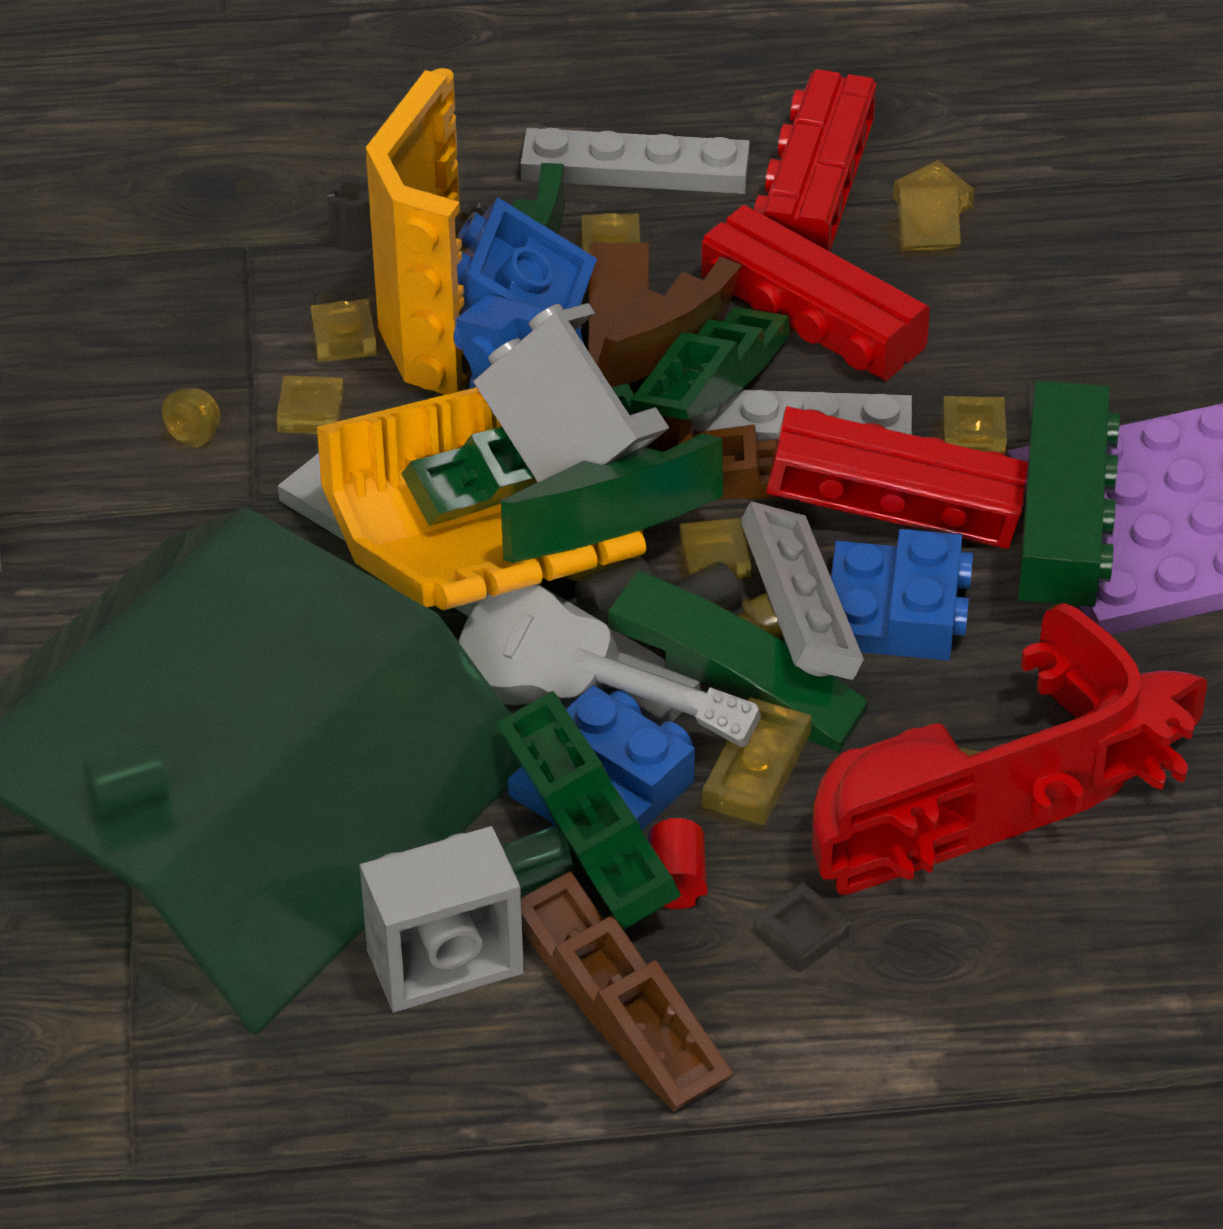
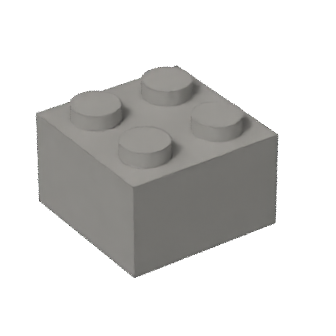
(442, 918)

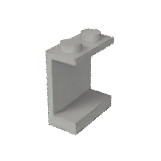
(558, 399)

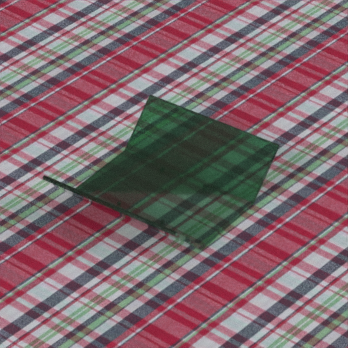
(297, 735)

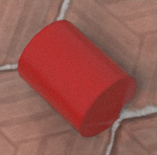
(682, 851)

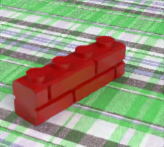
(819, 155)
(820, 293)
(897, 477)

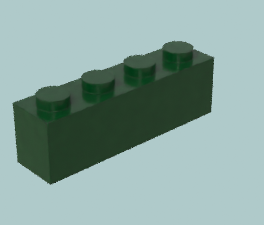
(1066, 494)

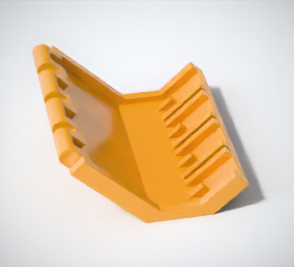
(413, 234)
(387, 531)

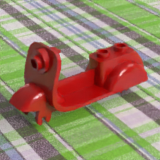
(927, 801)

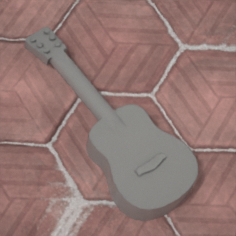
(536, 646)

